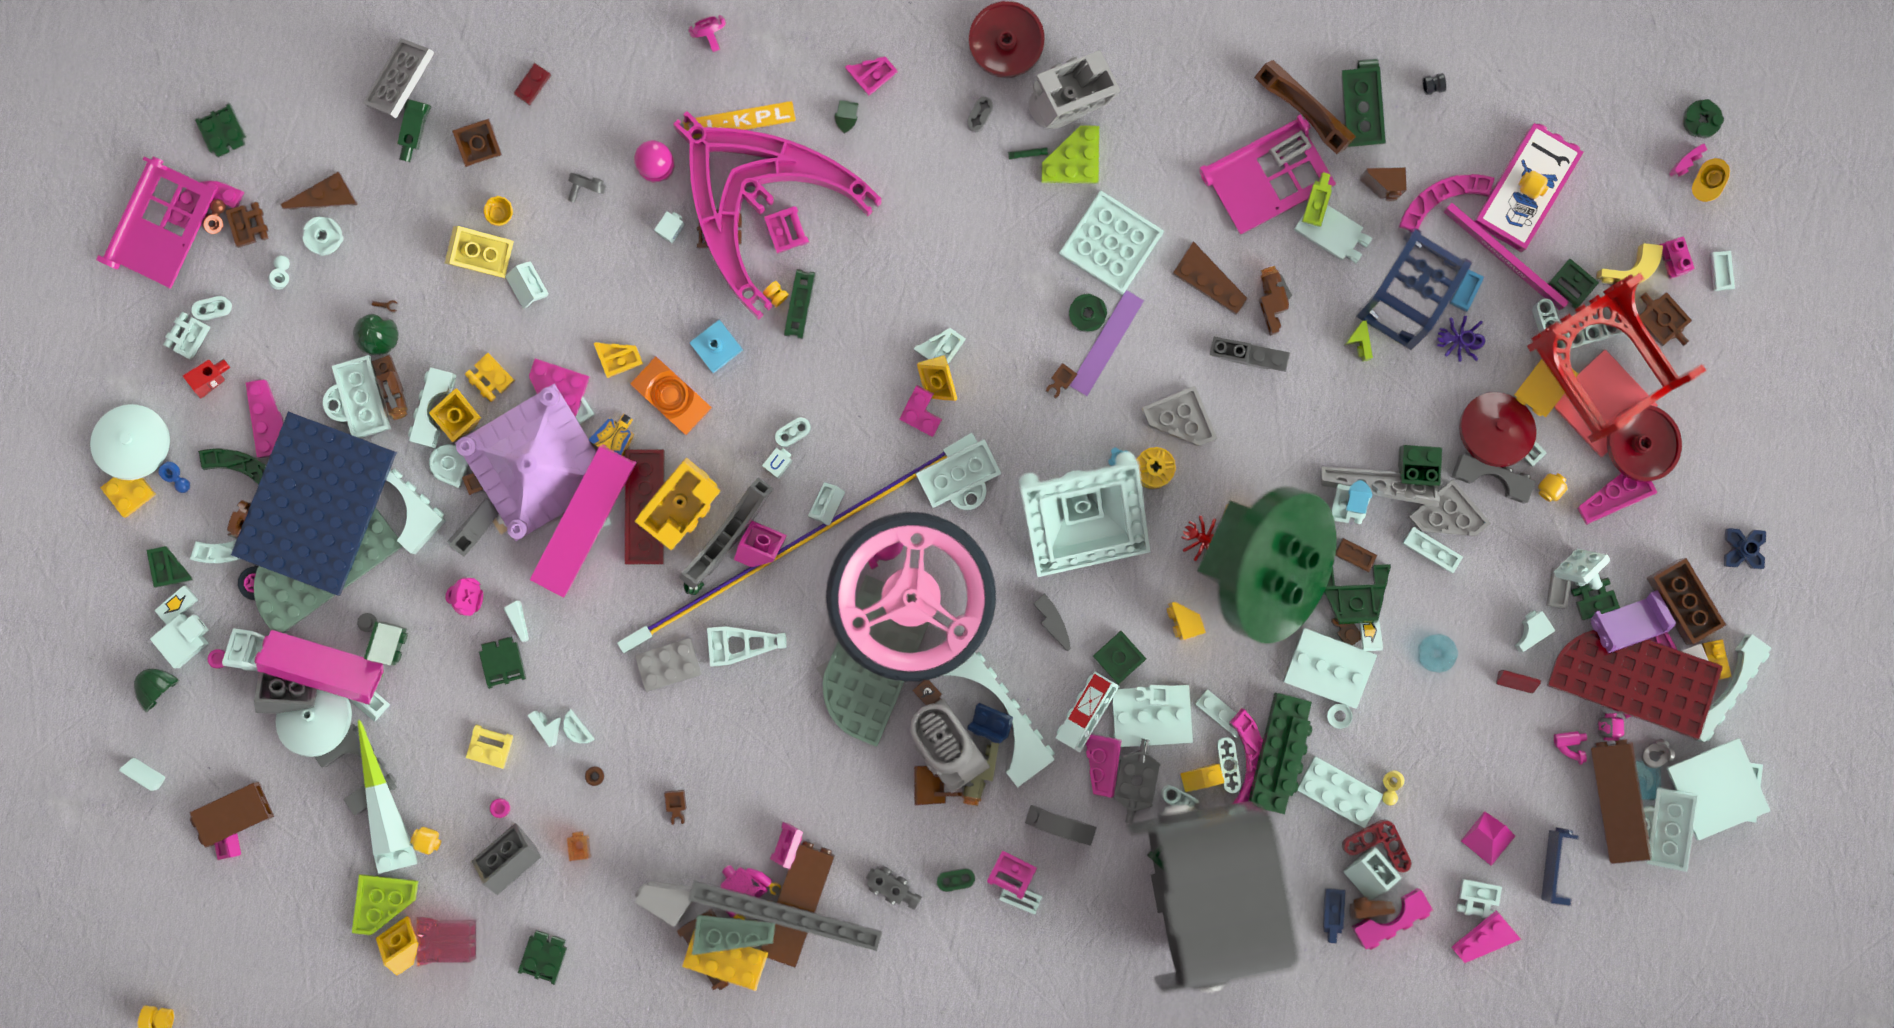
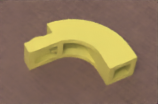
(1647, 262)

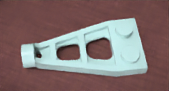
(719, 646)

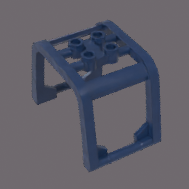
(1415, 239)

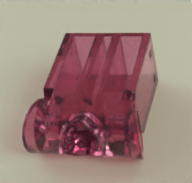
(445, 941)

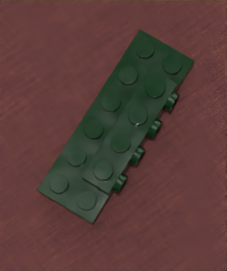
(1281, 753)

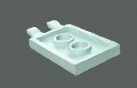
(1336, 235)

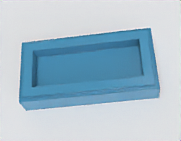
(1467, 291)

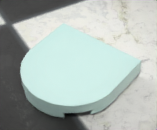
(448, 465)

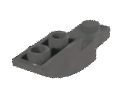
(1249, 354)

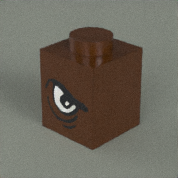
(927, 692)

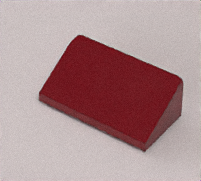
(1517, 681)

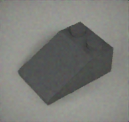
(280, 695)

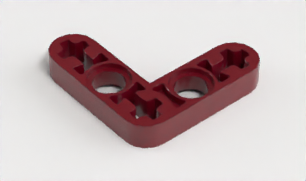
(1379, 836)

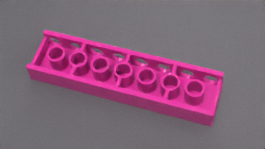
(582, 521)

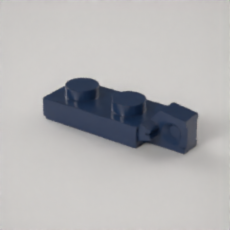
(1333, 913)

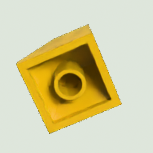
(398, 946)

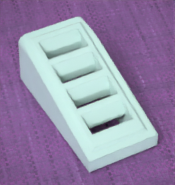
(515, 614)

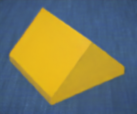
(937, 378)
(455, 415)

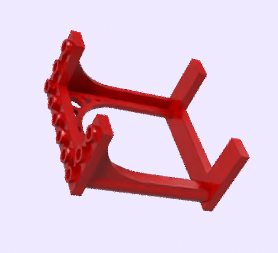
(1621, 302)

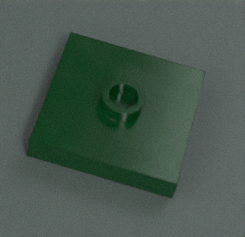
(1119, 657)

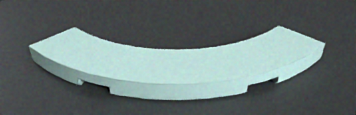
(213, 552)

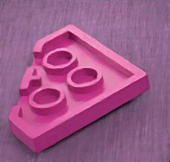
(569, 383)

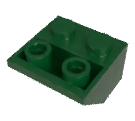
(1420, 465)

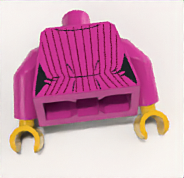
(748, 882)

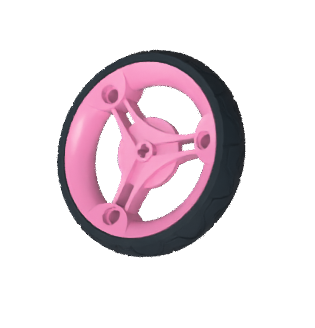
(975, 620)

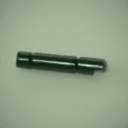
(1028, 153)

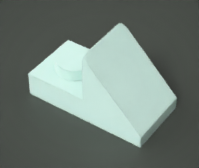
(548, 732)

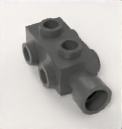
(889, 883)

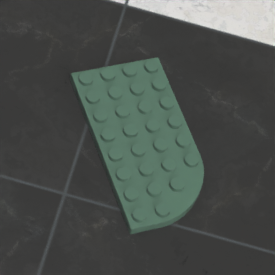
(855, 696)

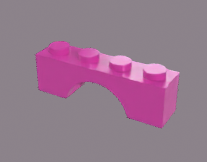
(1413, 907)

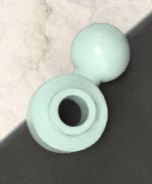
(281, 263)

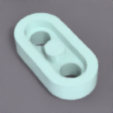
(212, 308)
(792, 431)

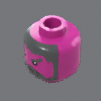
(1611, 727)

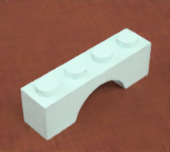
(437, 384)

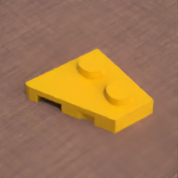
(617, 357)

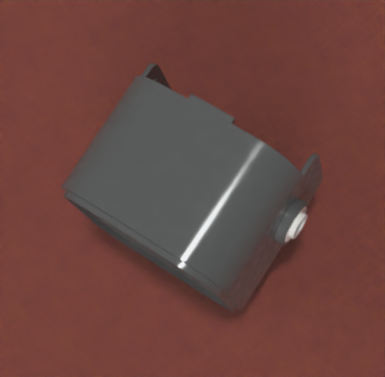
(1220, 895)

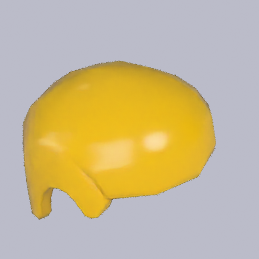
(498, 210)

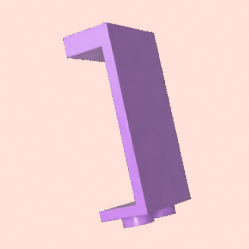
(1633, 623)

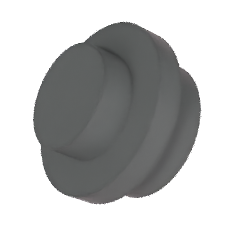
(366, 622)

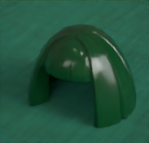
(375, 335)
(150, 685)

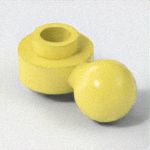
(1390, 797)

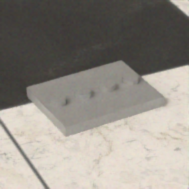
(398, 77)

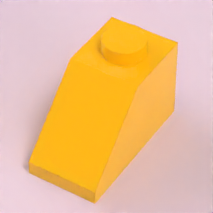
(1202, 777)

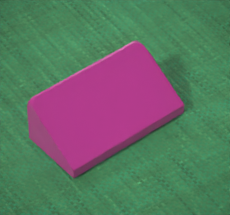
(228, 847)

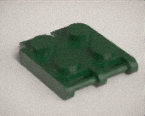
(221, 131)
(501, 661)
(543, 956)

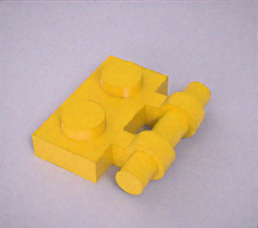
(494, 373)

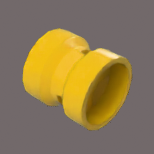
(775, 293)

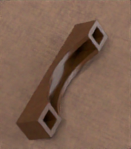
(1283, 85)

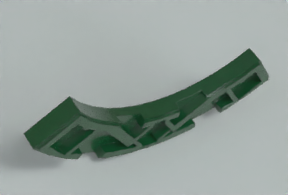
(232, 460)

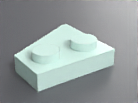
(943, 344)

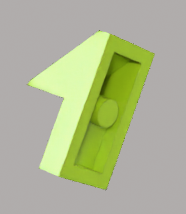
(1361, 336)

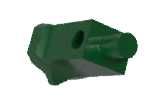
(412, 127)

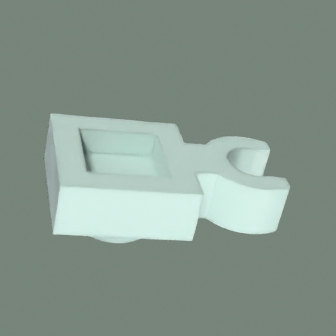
(1156, 694)

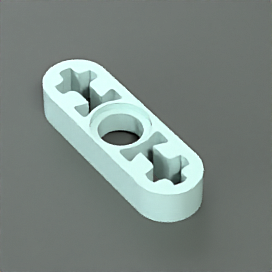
(1232, 749)

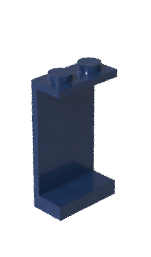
(1552, 866)

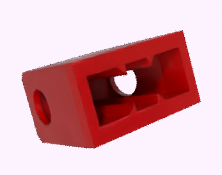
(202, 381)

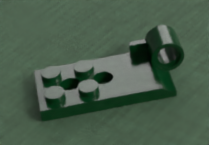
(1364, 86)

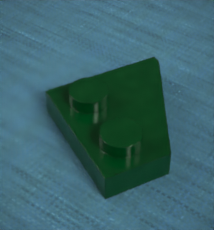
(166, 568)

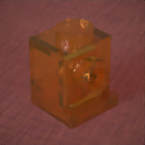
(576, 853)

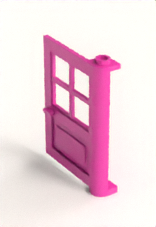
(1245, 187)
(150, 247)

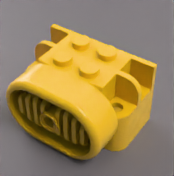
(667, 515)

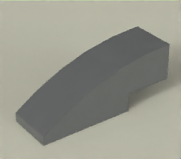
(1053, 621)

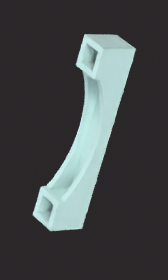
(1750, 655)

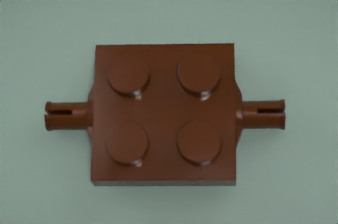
(1664, 319)

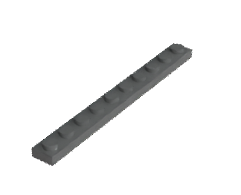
(785, 915)

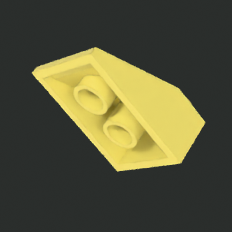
(478, 251)

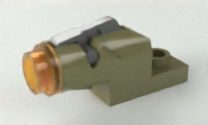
(973, 789)

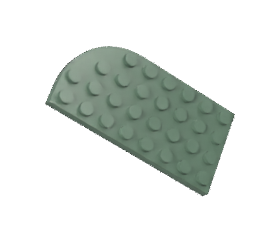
(288, 601)

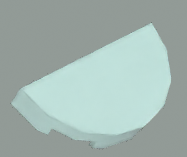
(575, 729)

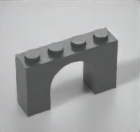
(351, 744)

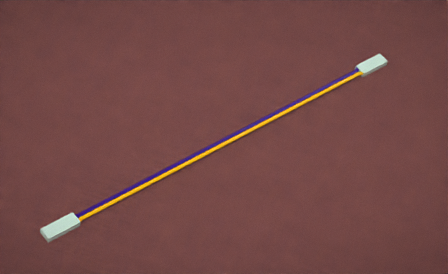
(644, 633)

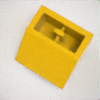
(1186, 621)

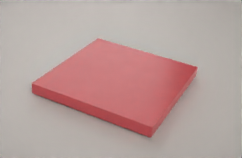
(1609, 390)

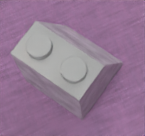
(664, 900)

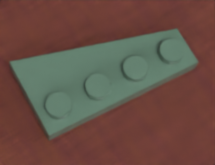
(722, 934)

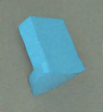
(1358, 497)

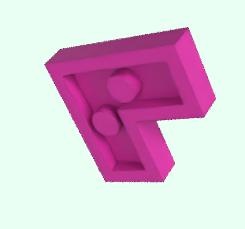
(916, 414)

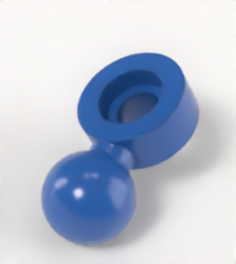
(170, 472)

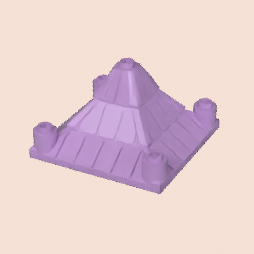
(530, 460)

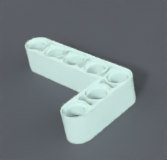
(1582, 337)

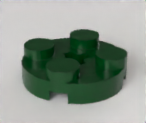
(1692, 116)
(1097, 318)

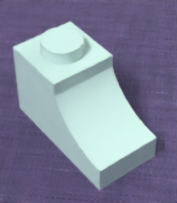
(1535, 629)

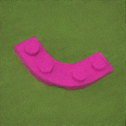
(189, 199)

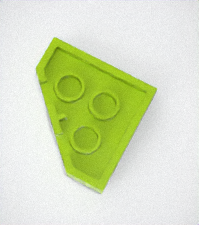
(1074, 159)
(380, 901)

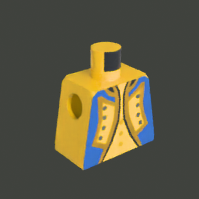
(614, 435)

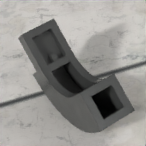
(1060, 825)

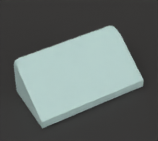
(826, 503)
(375, 708)
(142, 774)

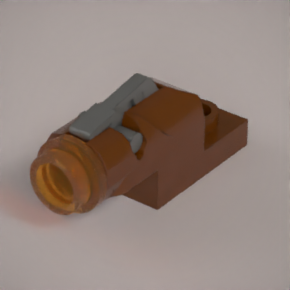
(1276, 299)
(390, 387)

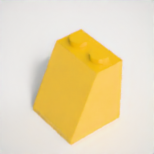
(1540, 390)

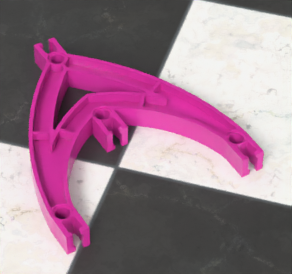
(784, 163)

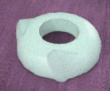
(1339, 724)

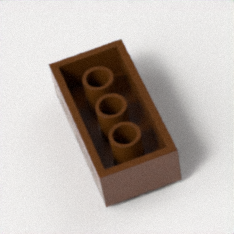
(1687, 601)

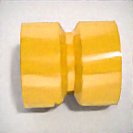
(153, 1018)

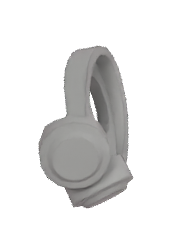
(1660, 745)

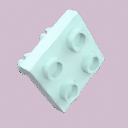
(1582, 568)

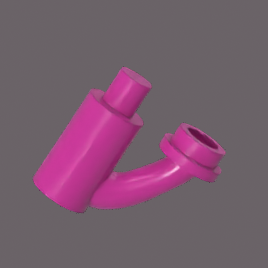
(1566, 739)

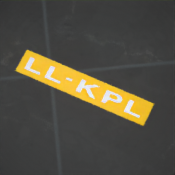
(748, 118)

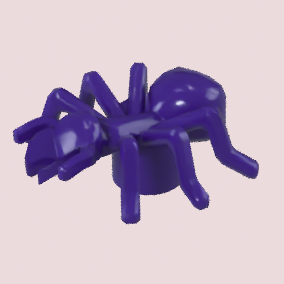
(1466, 339)

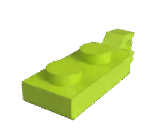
(1318, 201)

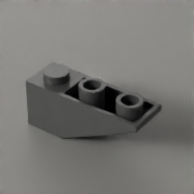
(473, 528)

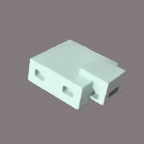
(181, 639)

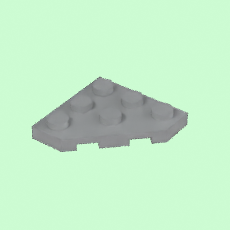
(1181, 417)
(1453, 515)

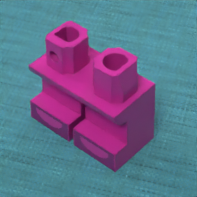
(1680, 257)

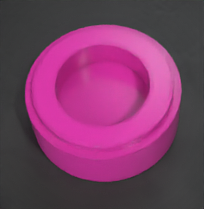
(215, 658)
(500, 808)

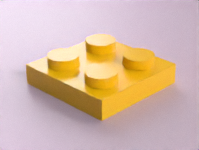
(127, 494)

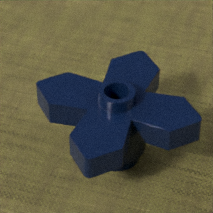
(1745, 548)

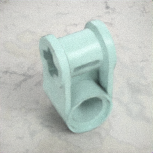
(1180, 798)

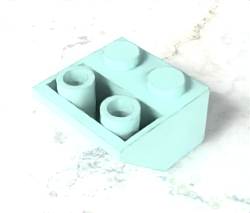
(1372, 874)

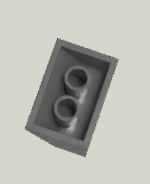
(506, 859)

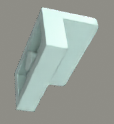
(526, 284)

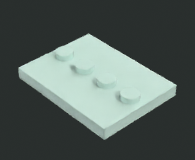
(1330, 668)
(1153, 722)

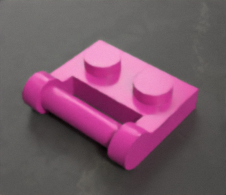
(780, 233)
(787, 845)
(1015, 869)

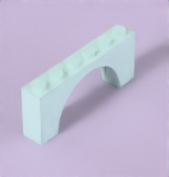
(421, 517)

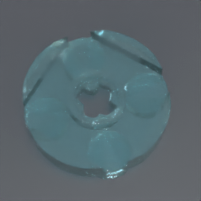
(1437, 641)

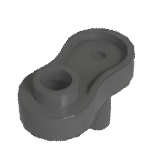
(578, 180)

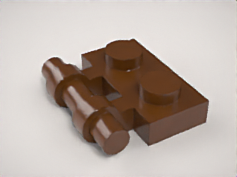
(241, 226)

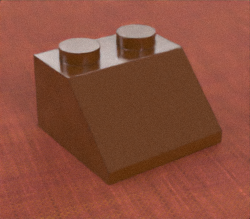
(1386, 182)

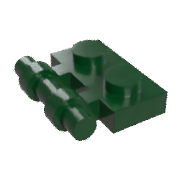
(1602, 602)

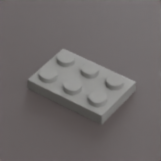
(668, 665)

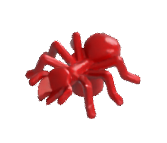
(1203, 539)

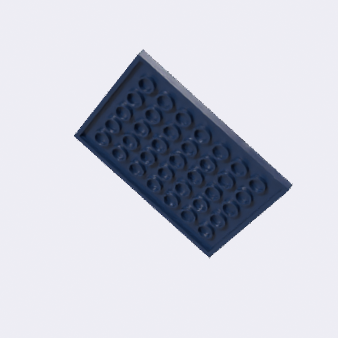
(313, 503)

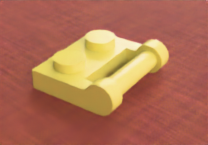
(486, 752)

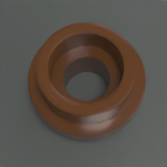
(588, 776)

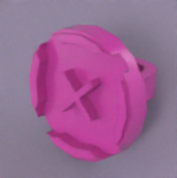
(707, 27)
(465, 596)

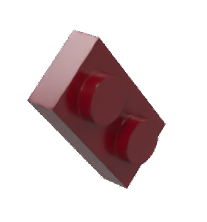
(532, 84)

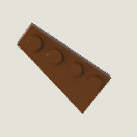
(1208, 279)

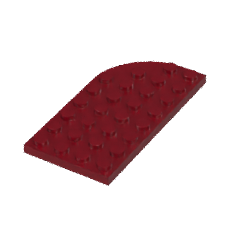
(1639, 681)

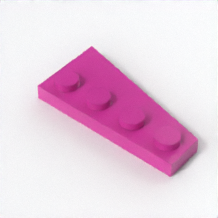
(1615, 496)

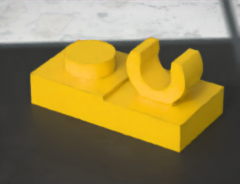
(1716, 653)

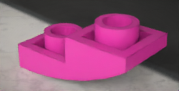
(1686, 162)

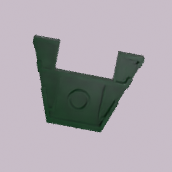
(1358, 602)

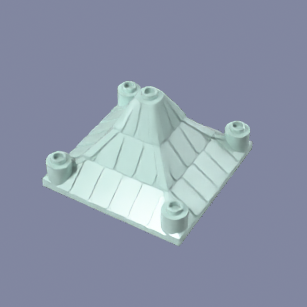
(1086, 516)

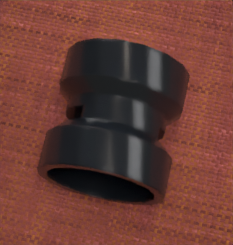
(1434, 84)

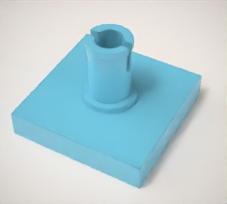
(716, 346)

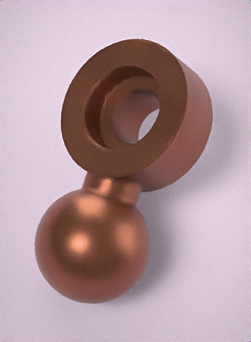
(217, 207)

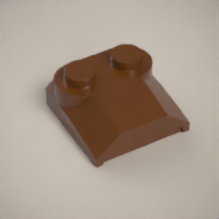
(477, 142)
(1363, 908)

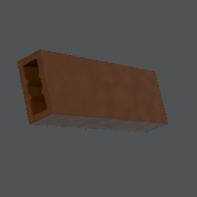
(1621, 802)
(803, 891)

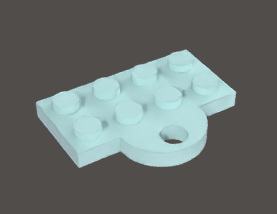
(357, 398)
(960, 476)
(1671, 828)

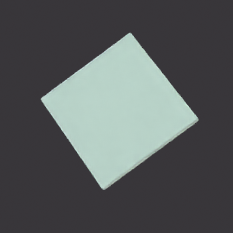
(1111, 242)
(1724, 786)

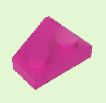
(872, 74)

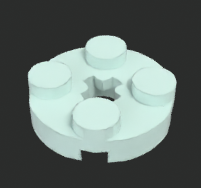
(333, 237)

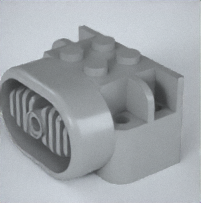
(1072, 90)
(946, 745)

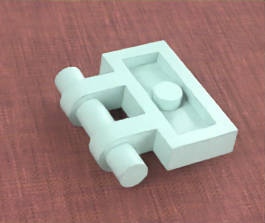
(191, 338)
(1339, 506)
(1478, 892)

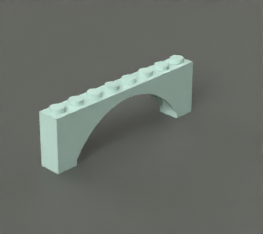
(1029, 752)

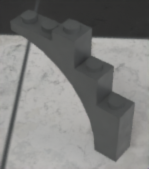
(728, 534)

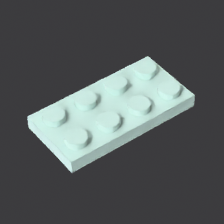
(1339, 792)

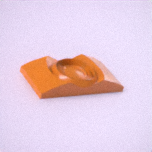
(671, 395)

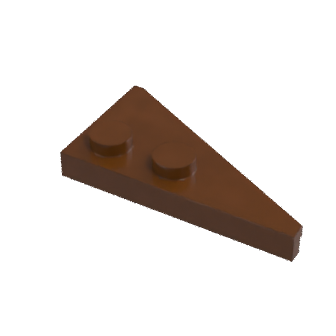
(329, 192)

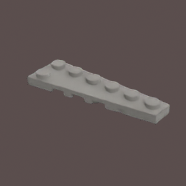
(1381, 484)

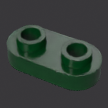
(956, 881)

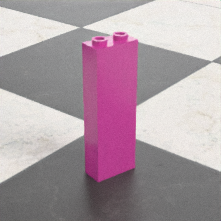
(319, 666)

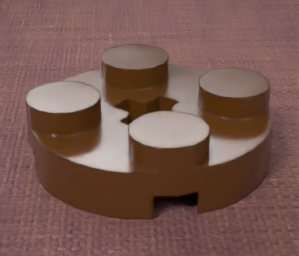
(237, 519)

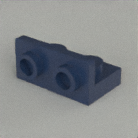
(990, 723)

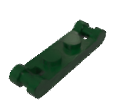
(799, 303)

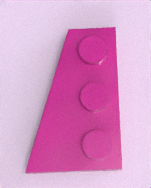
(1103, 761)
(1485, 938)

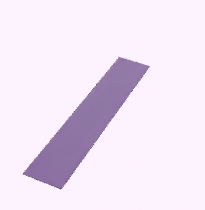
(1106, 342)

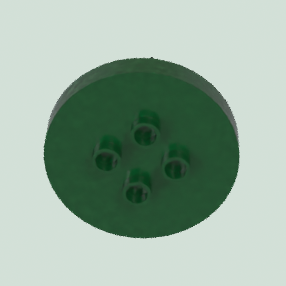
(1271, 562)

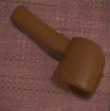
(385, 305)

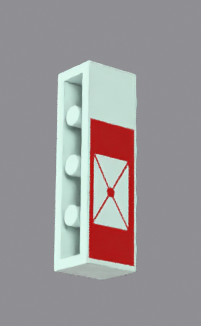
(1087, 711)

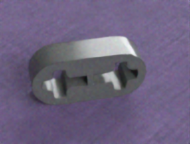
(983, 116)

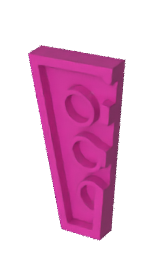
(264, 416)

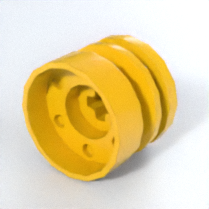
(1162, 476)

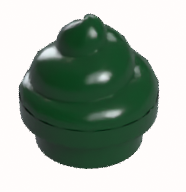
(688, 590)

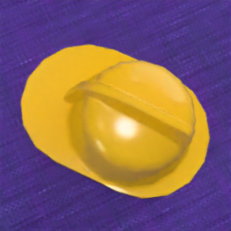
(1711, 180)

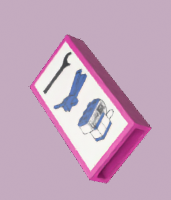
(1514, 215)

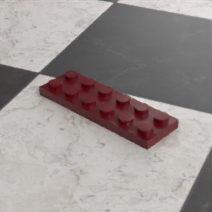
(640, 488)

